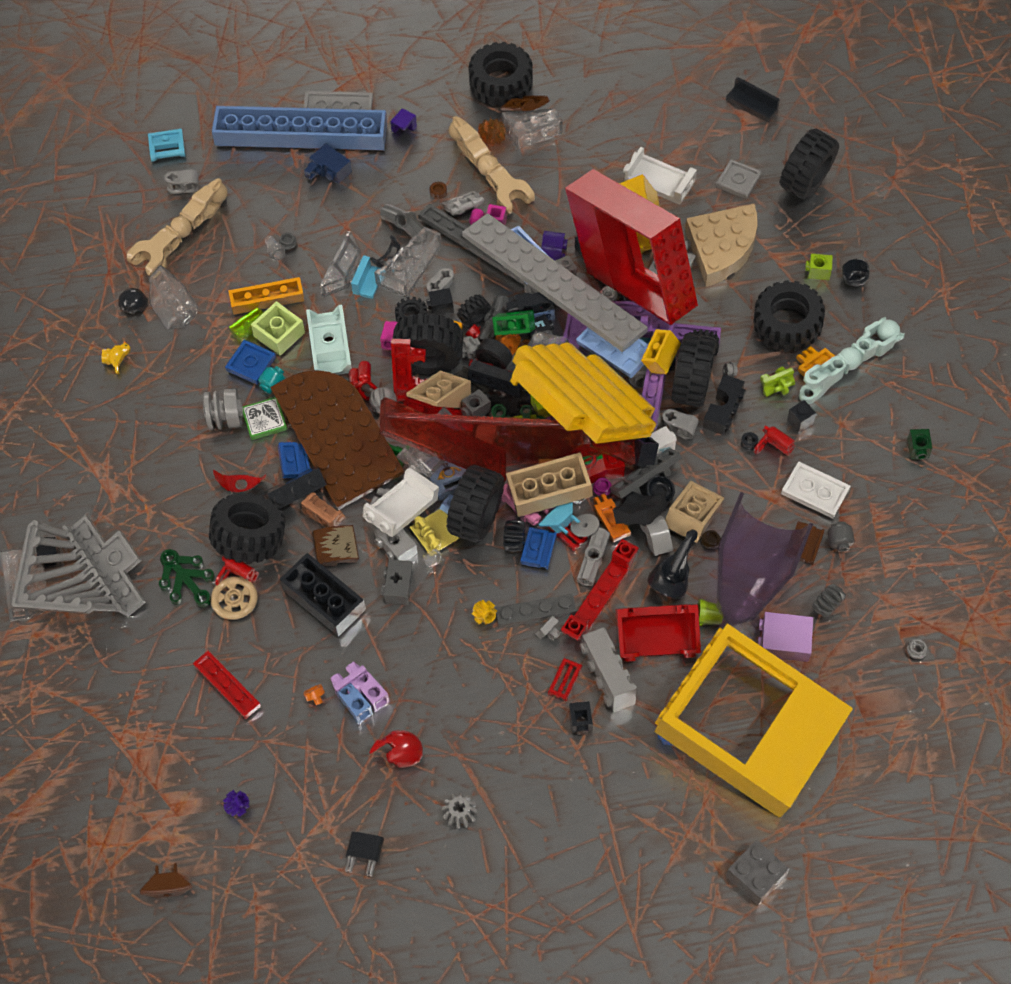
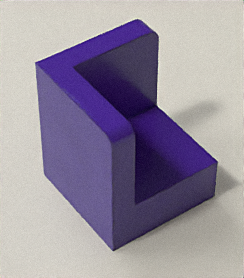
(403, 120)

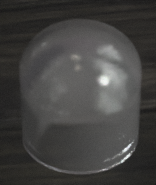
(432, 558)

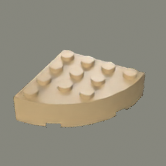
(722, 241)

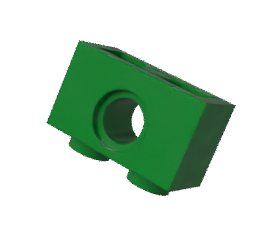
(513, 323)

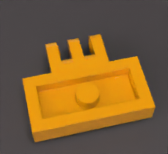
(811, 358)

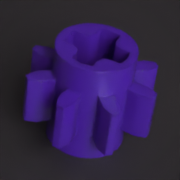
(236, 803)

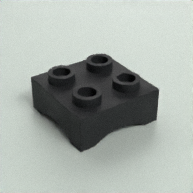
(640, 509)

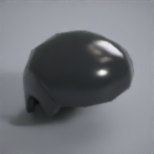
(855, 272)
(132, 301)
(661, 484)

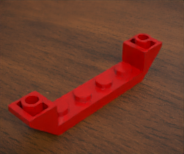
(602, 591)

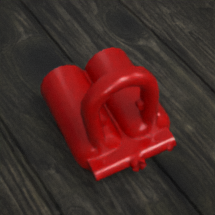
(361, 376)
(777, 439)
(239, 569)

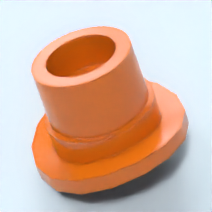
(511, 341)

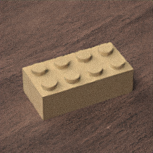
(549, 484)

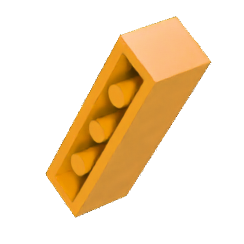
(265, 295)

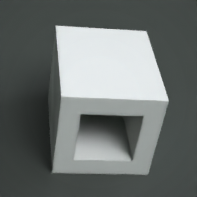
(665, 439)

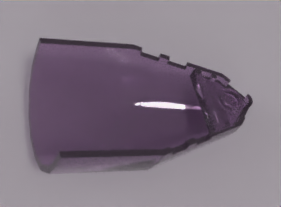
(754, 564)

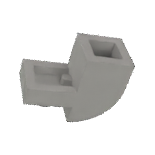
(658, 536)

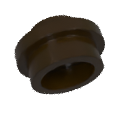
(710, 539)

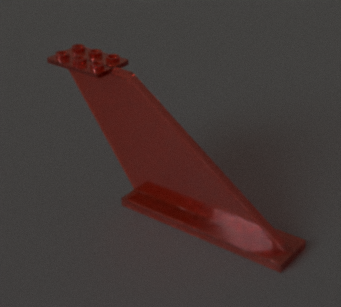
(491, 440)

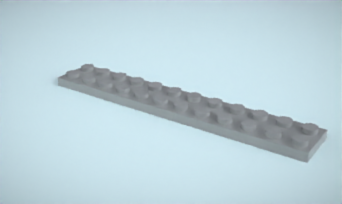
(555, 282)

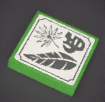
(264, 418)

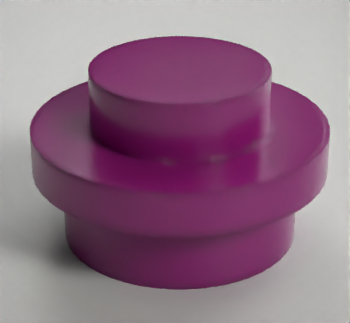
(602, 486)

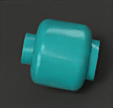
(270, 377)

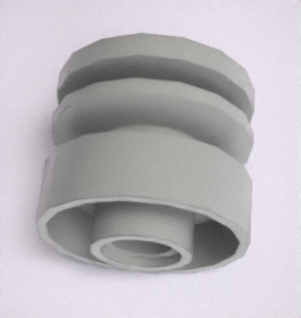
(224, 409)

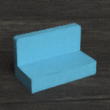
(364, 279)

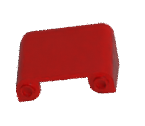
(658, 631)

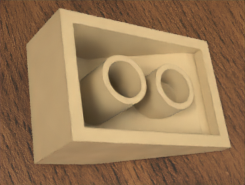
(442, 390)
(693, 510)

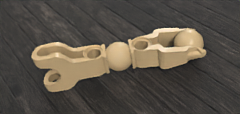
(496, 175)
(201, 206)

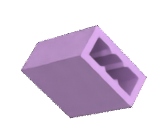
(787, 635)

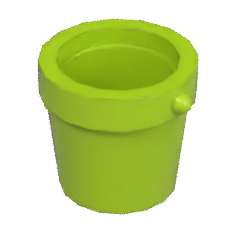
(708, 613)

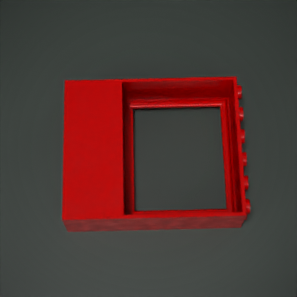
(606, 228)

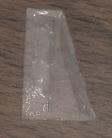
(532, 126)

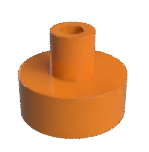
(314, 694)

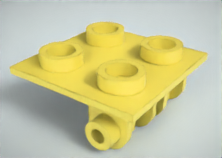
(433, 531)

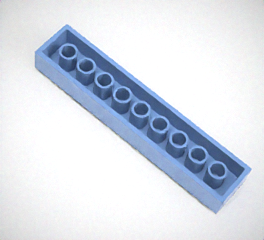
(299, 127)

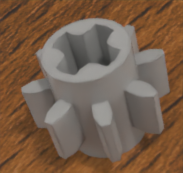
(470, 346)

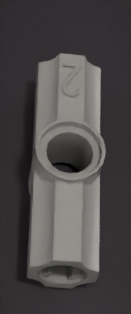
(589, 565)

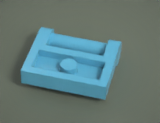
(166, 140)

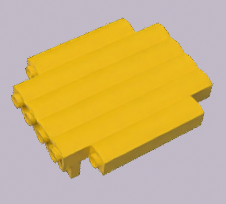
(583, 392)

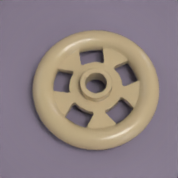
(231, 583)

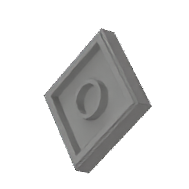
(738, 179)

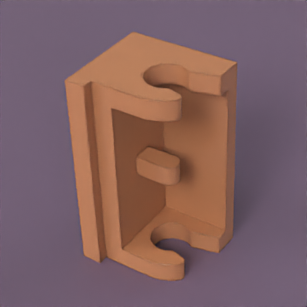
(321, 511)

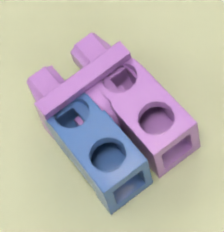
(356, 684)

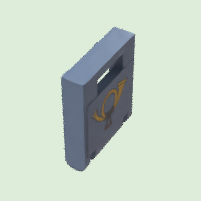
(444, 475)

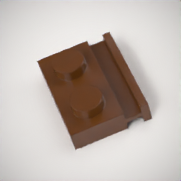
(812, 544)

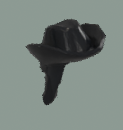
(672, 574)

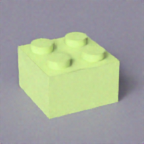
(278, 328)

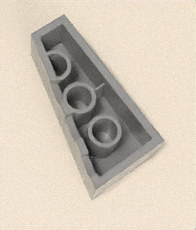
(608, 669)

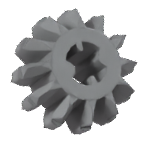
(464, 804)

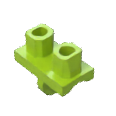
(779, 382)

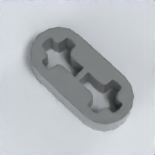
(438, 280)

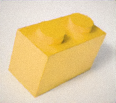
(661, 351)

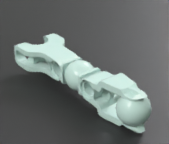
(823, 376)

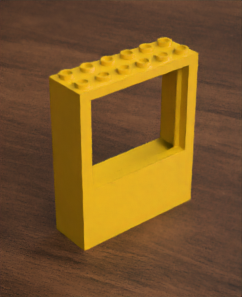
(789, 746)

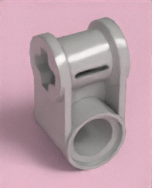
(184, 181)
(681, 424)

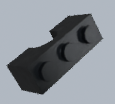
(720, 417)
(297, 488)

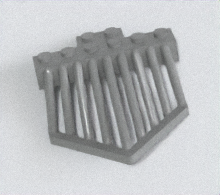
(102, 562)

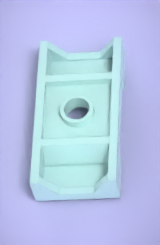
(330, 355)

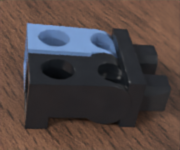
(537, 302)

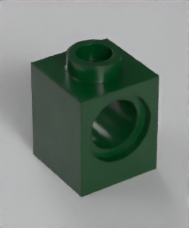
(921, 437)

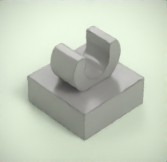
(549, 629)

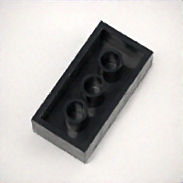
(322, 594)

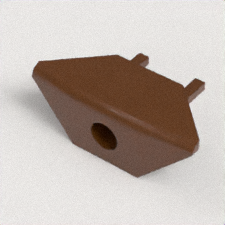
(165, 884)

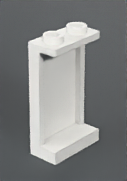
(666, 180)
(401, 503)

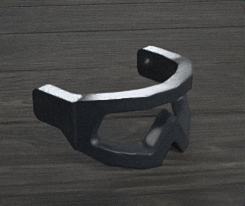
(394, 243)

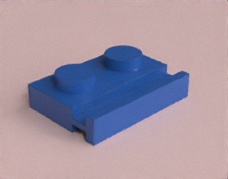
(292, 459)
(538, 548)

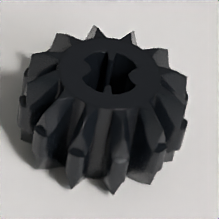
(514, 535)

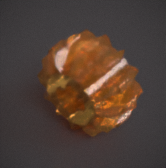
(492, 131)

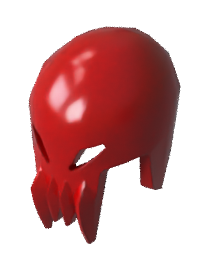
(405, 750)

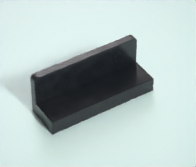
(753, 100)

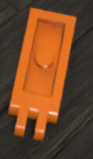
(605, 513)

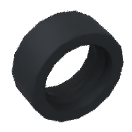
(494, 353)

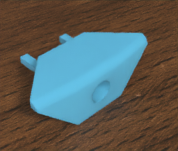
(559, 518)

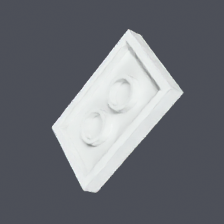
(815, 490)

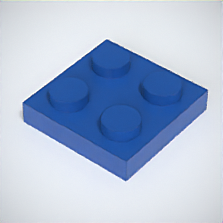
(250, 361)

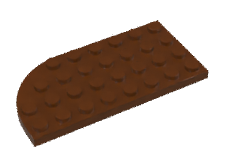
(337, 434)

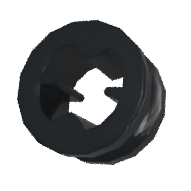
(744, 443)

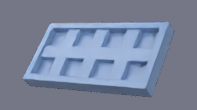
(627, 362)

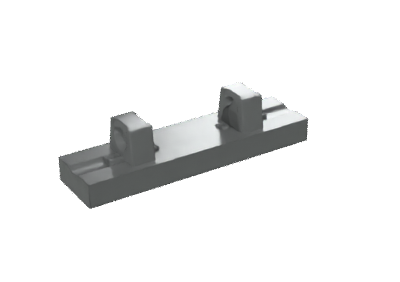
(640, 476)

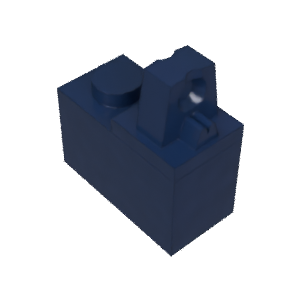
(328, 163)

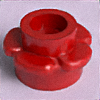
(473, 331)

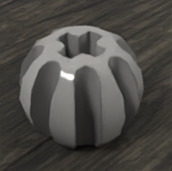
(377, 395)

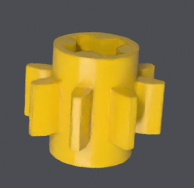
(484, 612)

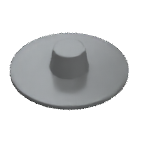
(586, 527)

